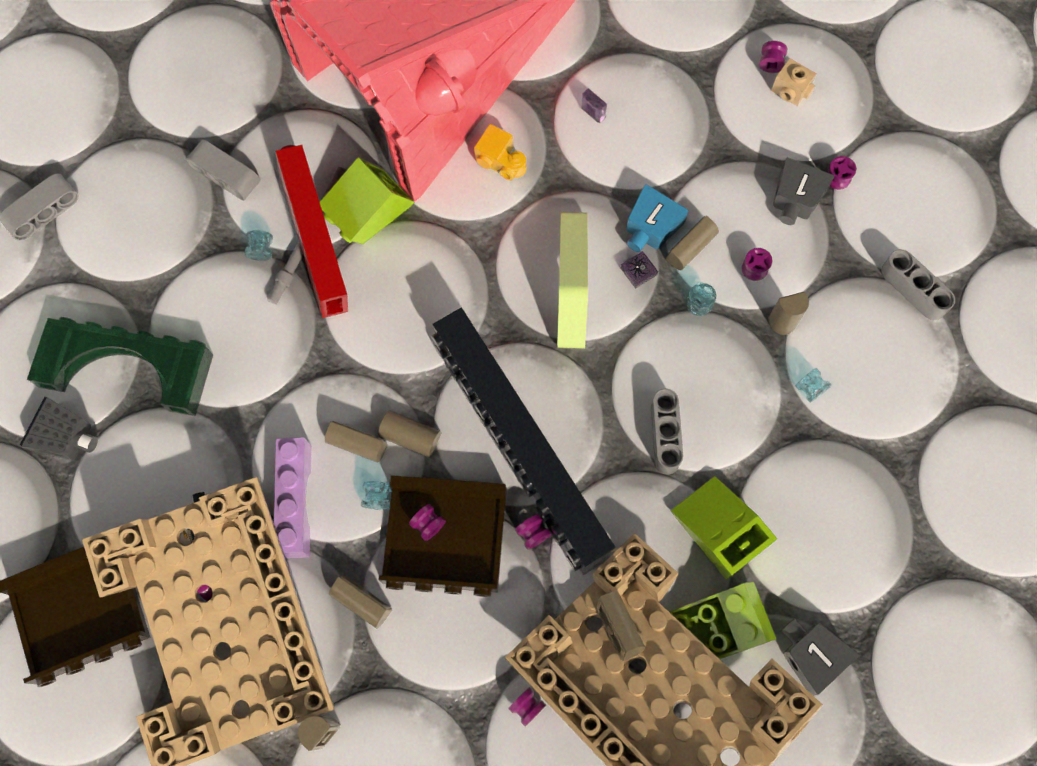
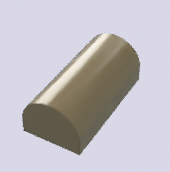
(692, 243)
(788, 313)
(409, 433)
(355, 441)
(360, 601)
(619, 625)
(317, 731)

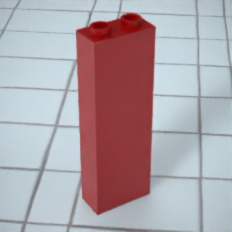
(312, 231)

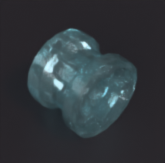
(258, 245)
(705, 294)
(813, 385)
(376, 495)

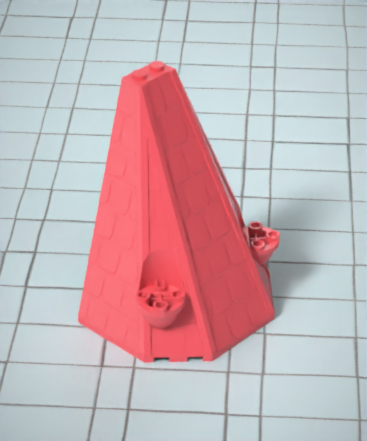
(421, 63)

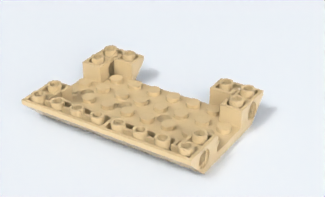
(250, 610)
(631, 715)

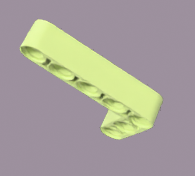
(573, 280)

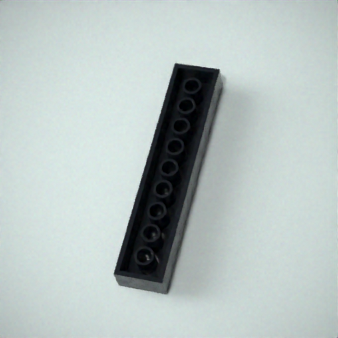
(523, 442)

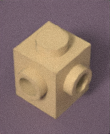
(794, 82)

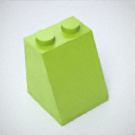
(364, 201)

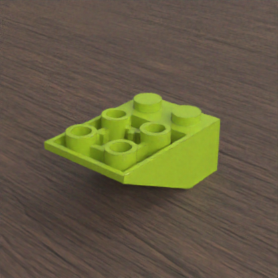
(723, 526)
(728, 620)

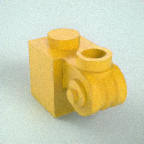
(494, 153)

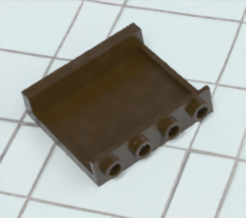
(463, 551)
(65, 619)

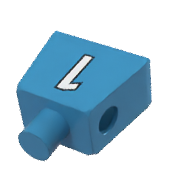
(654, 219)

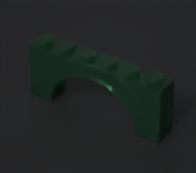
(71, 346)

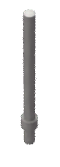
(284, 277)

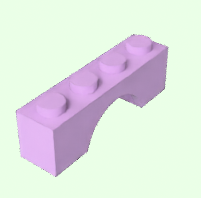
(290, 512)

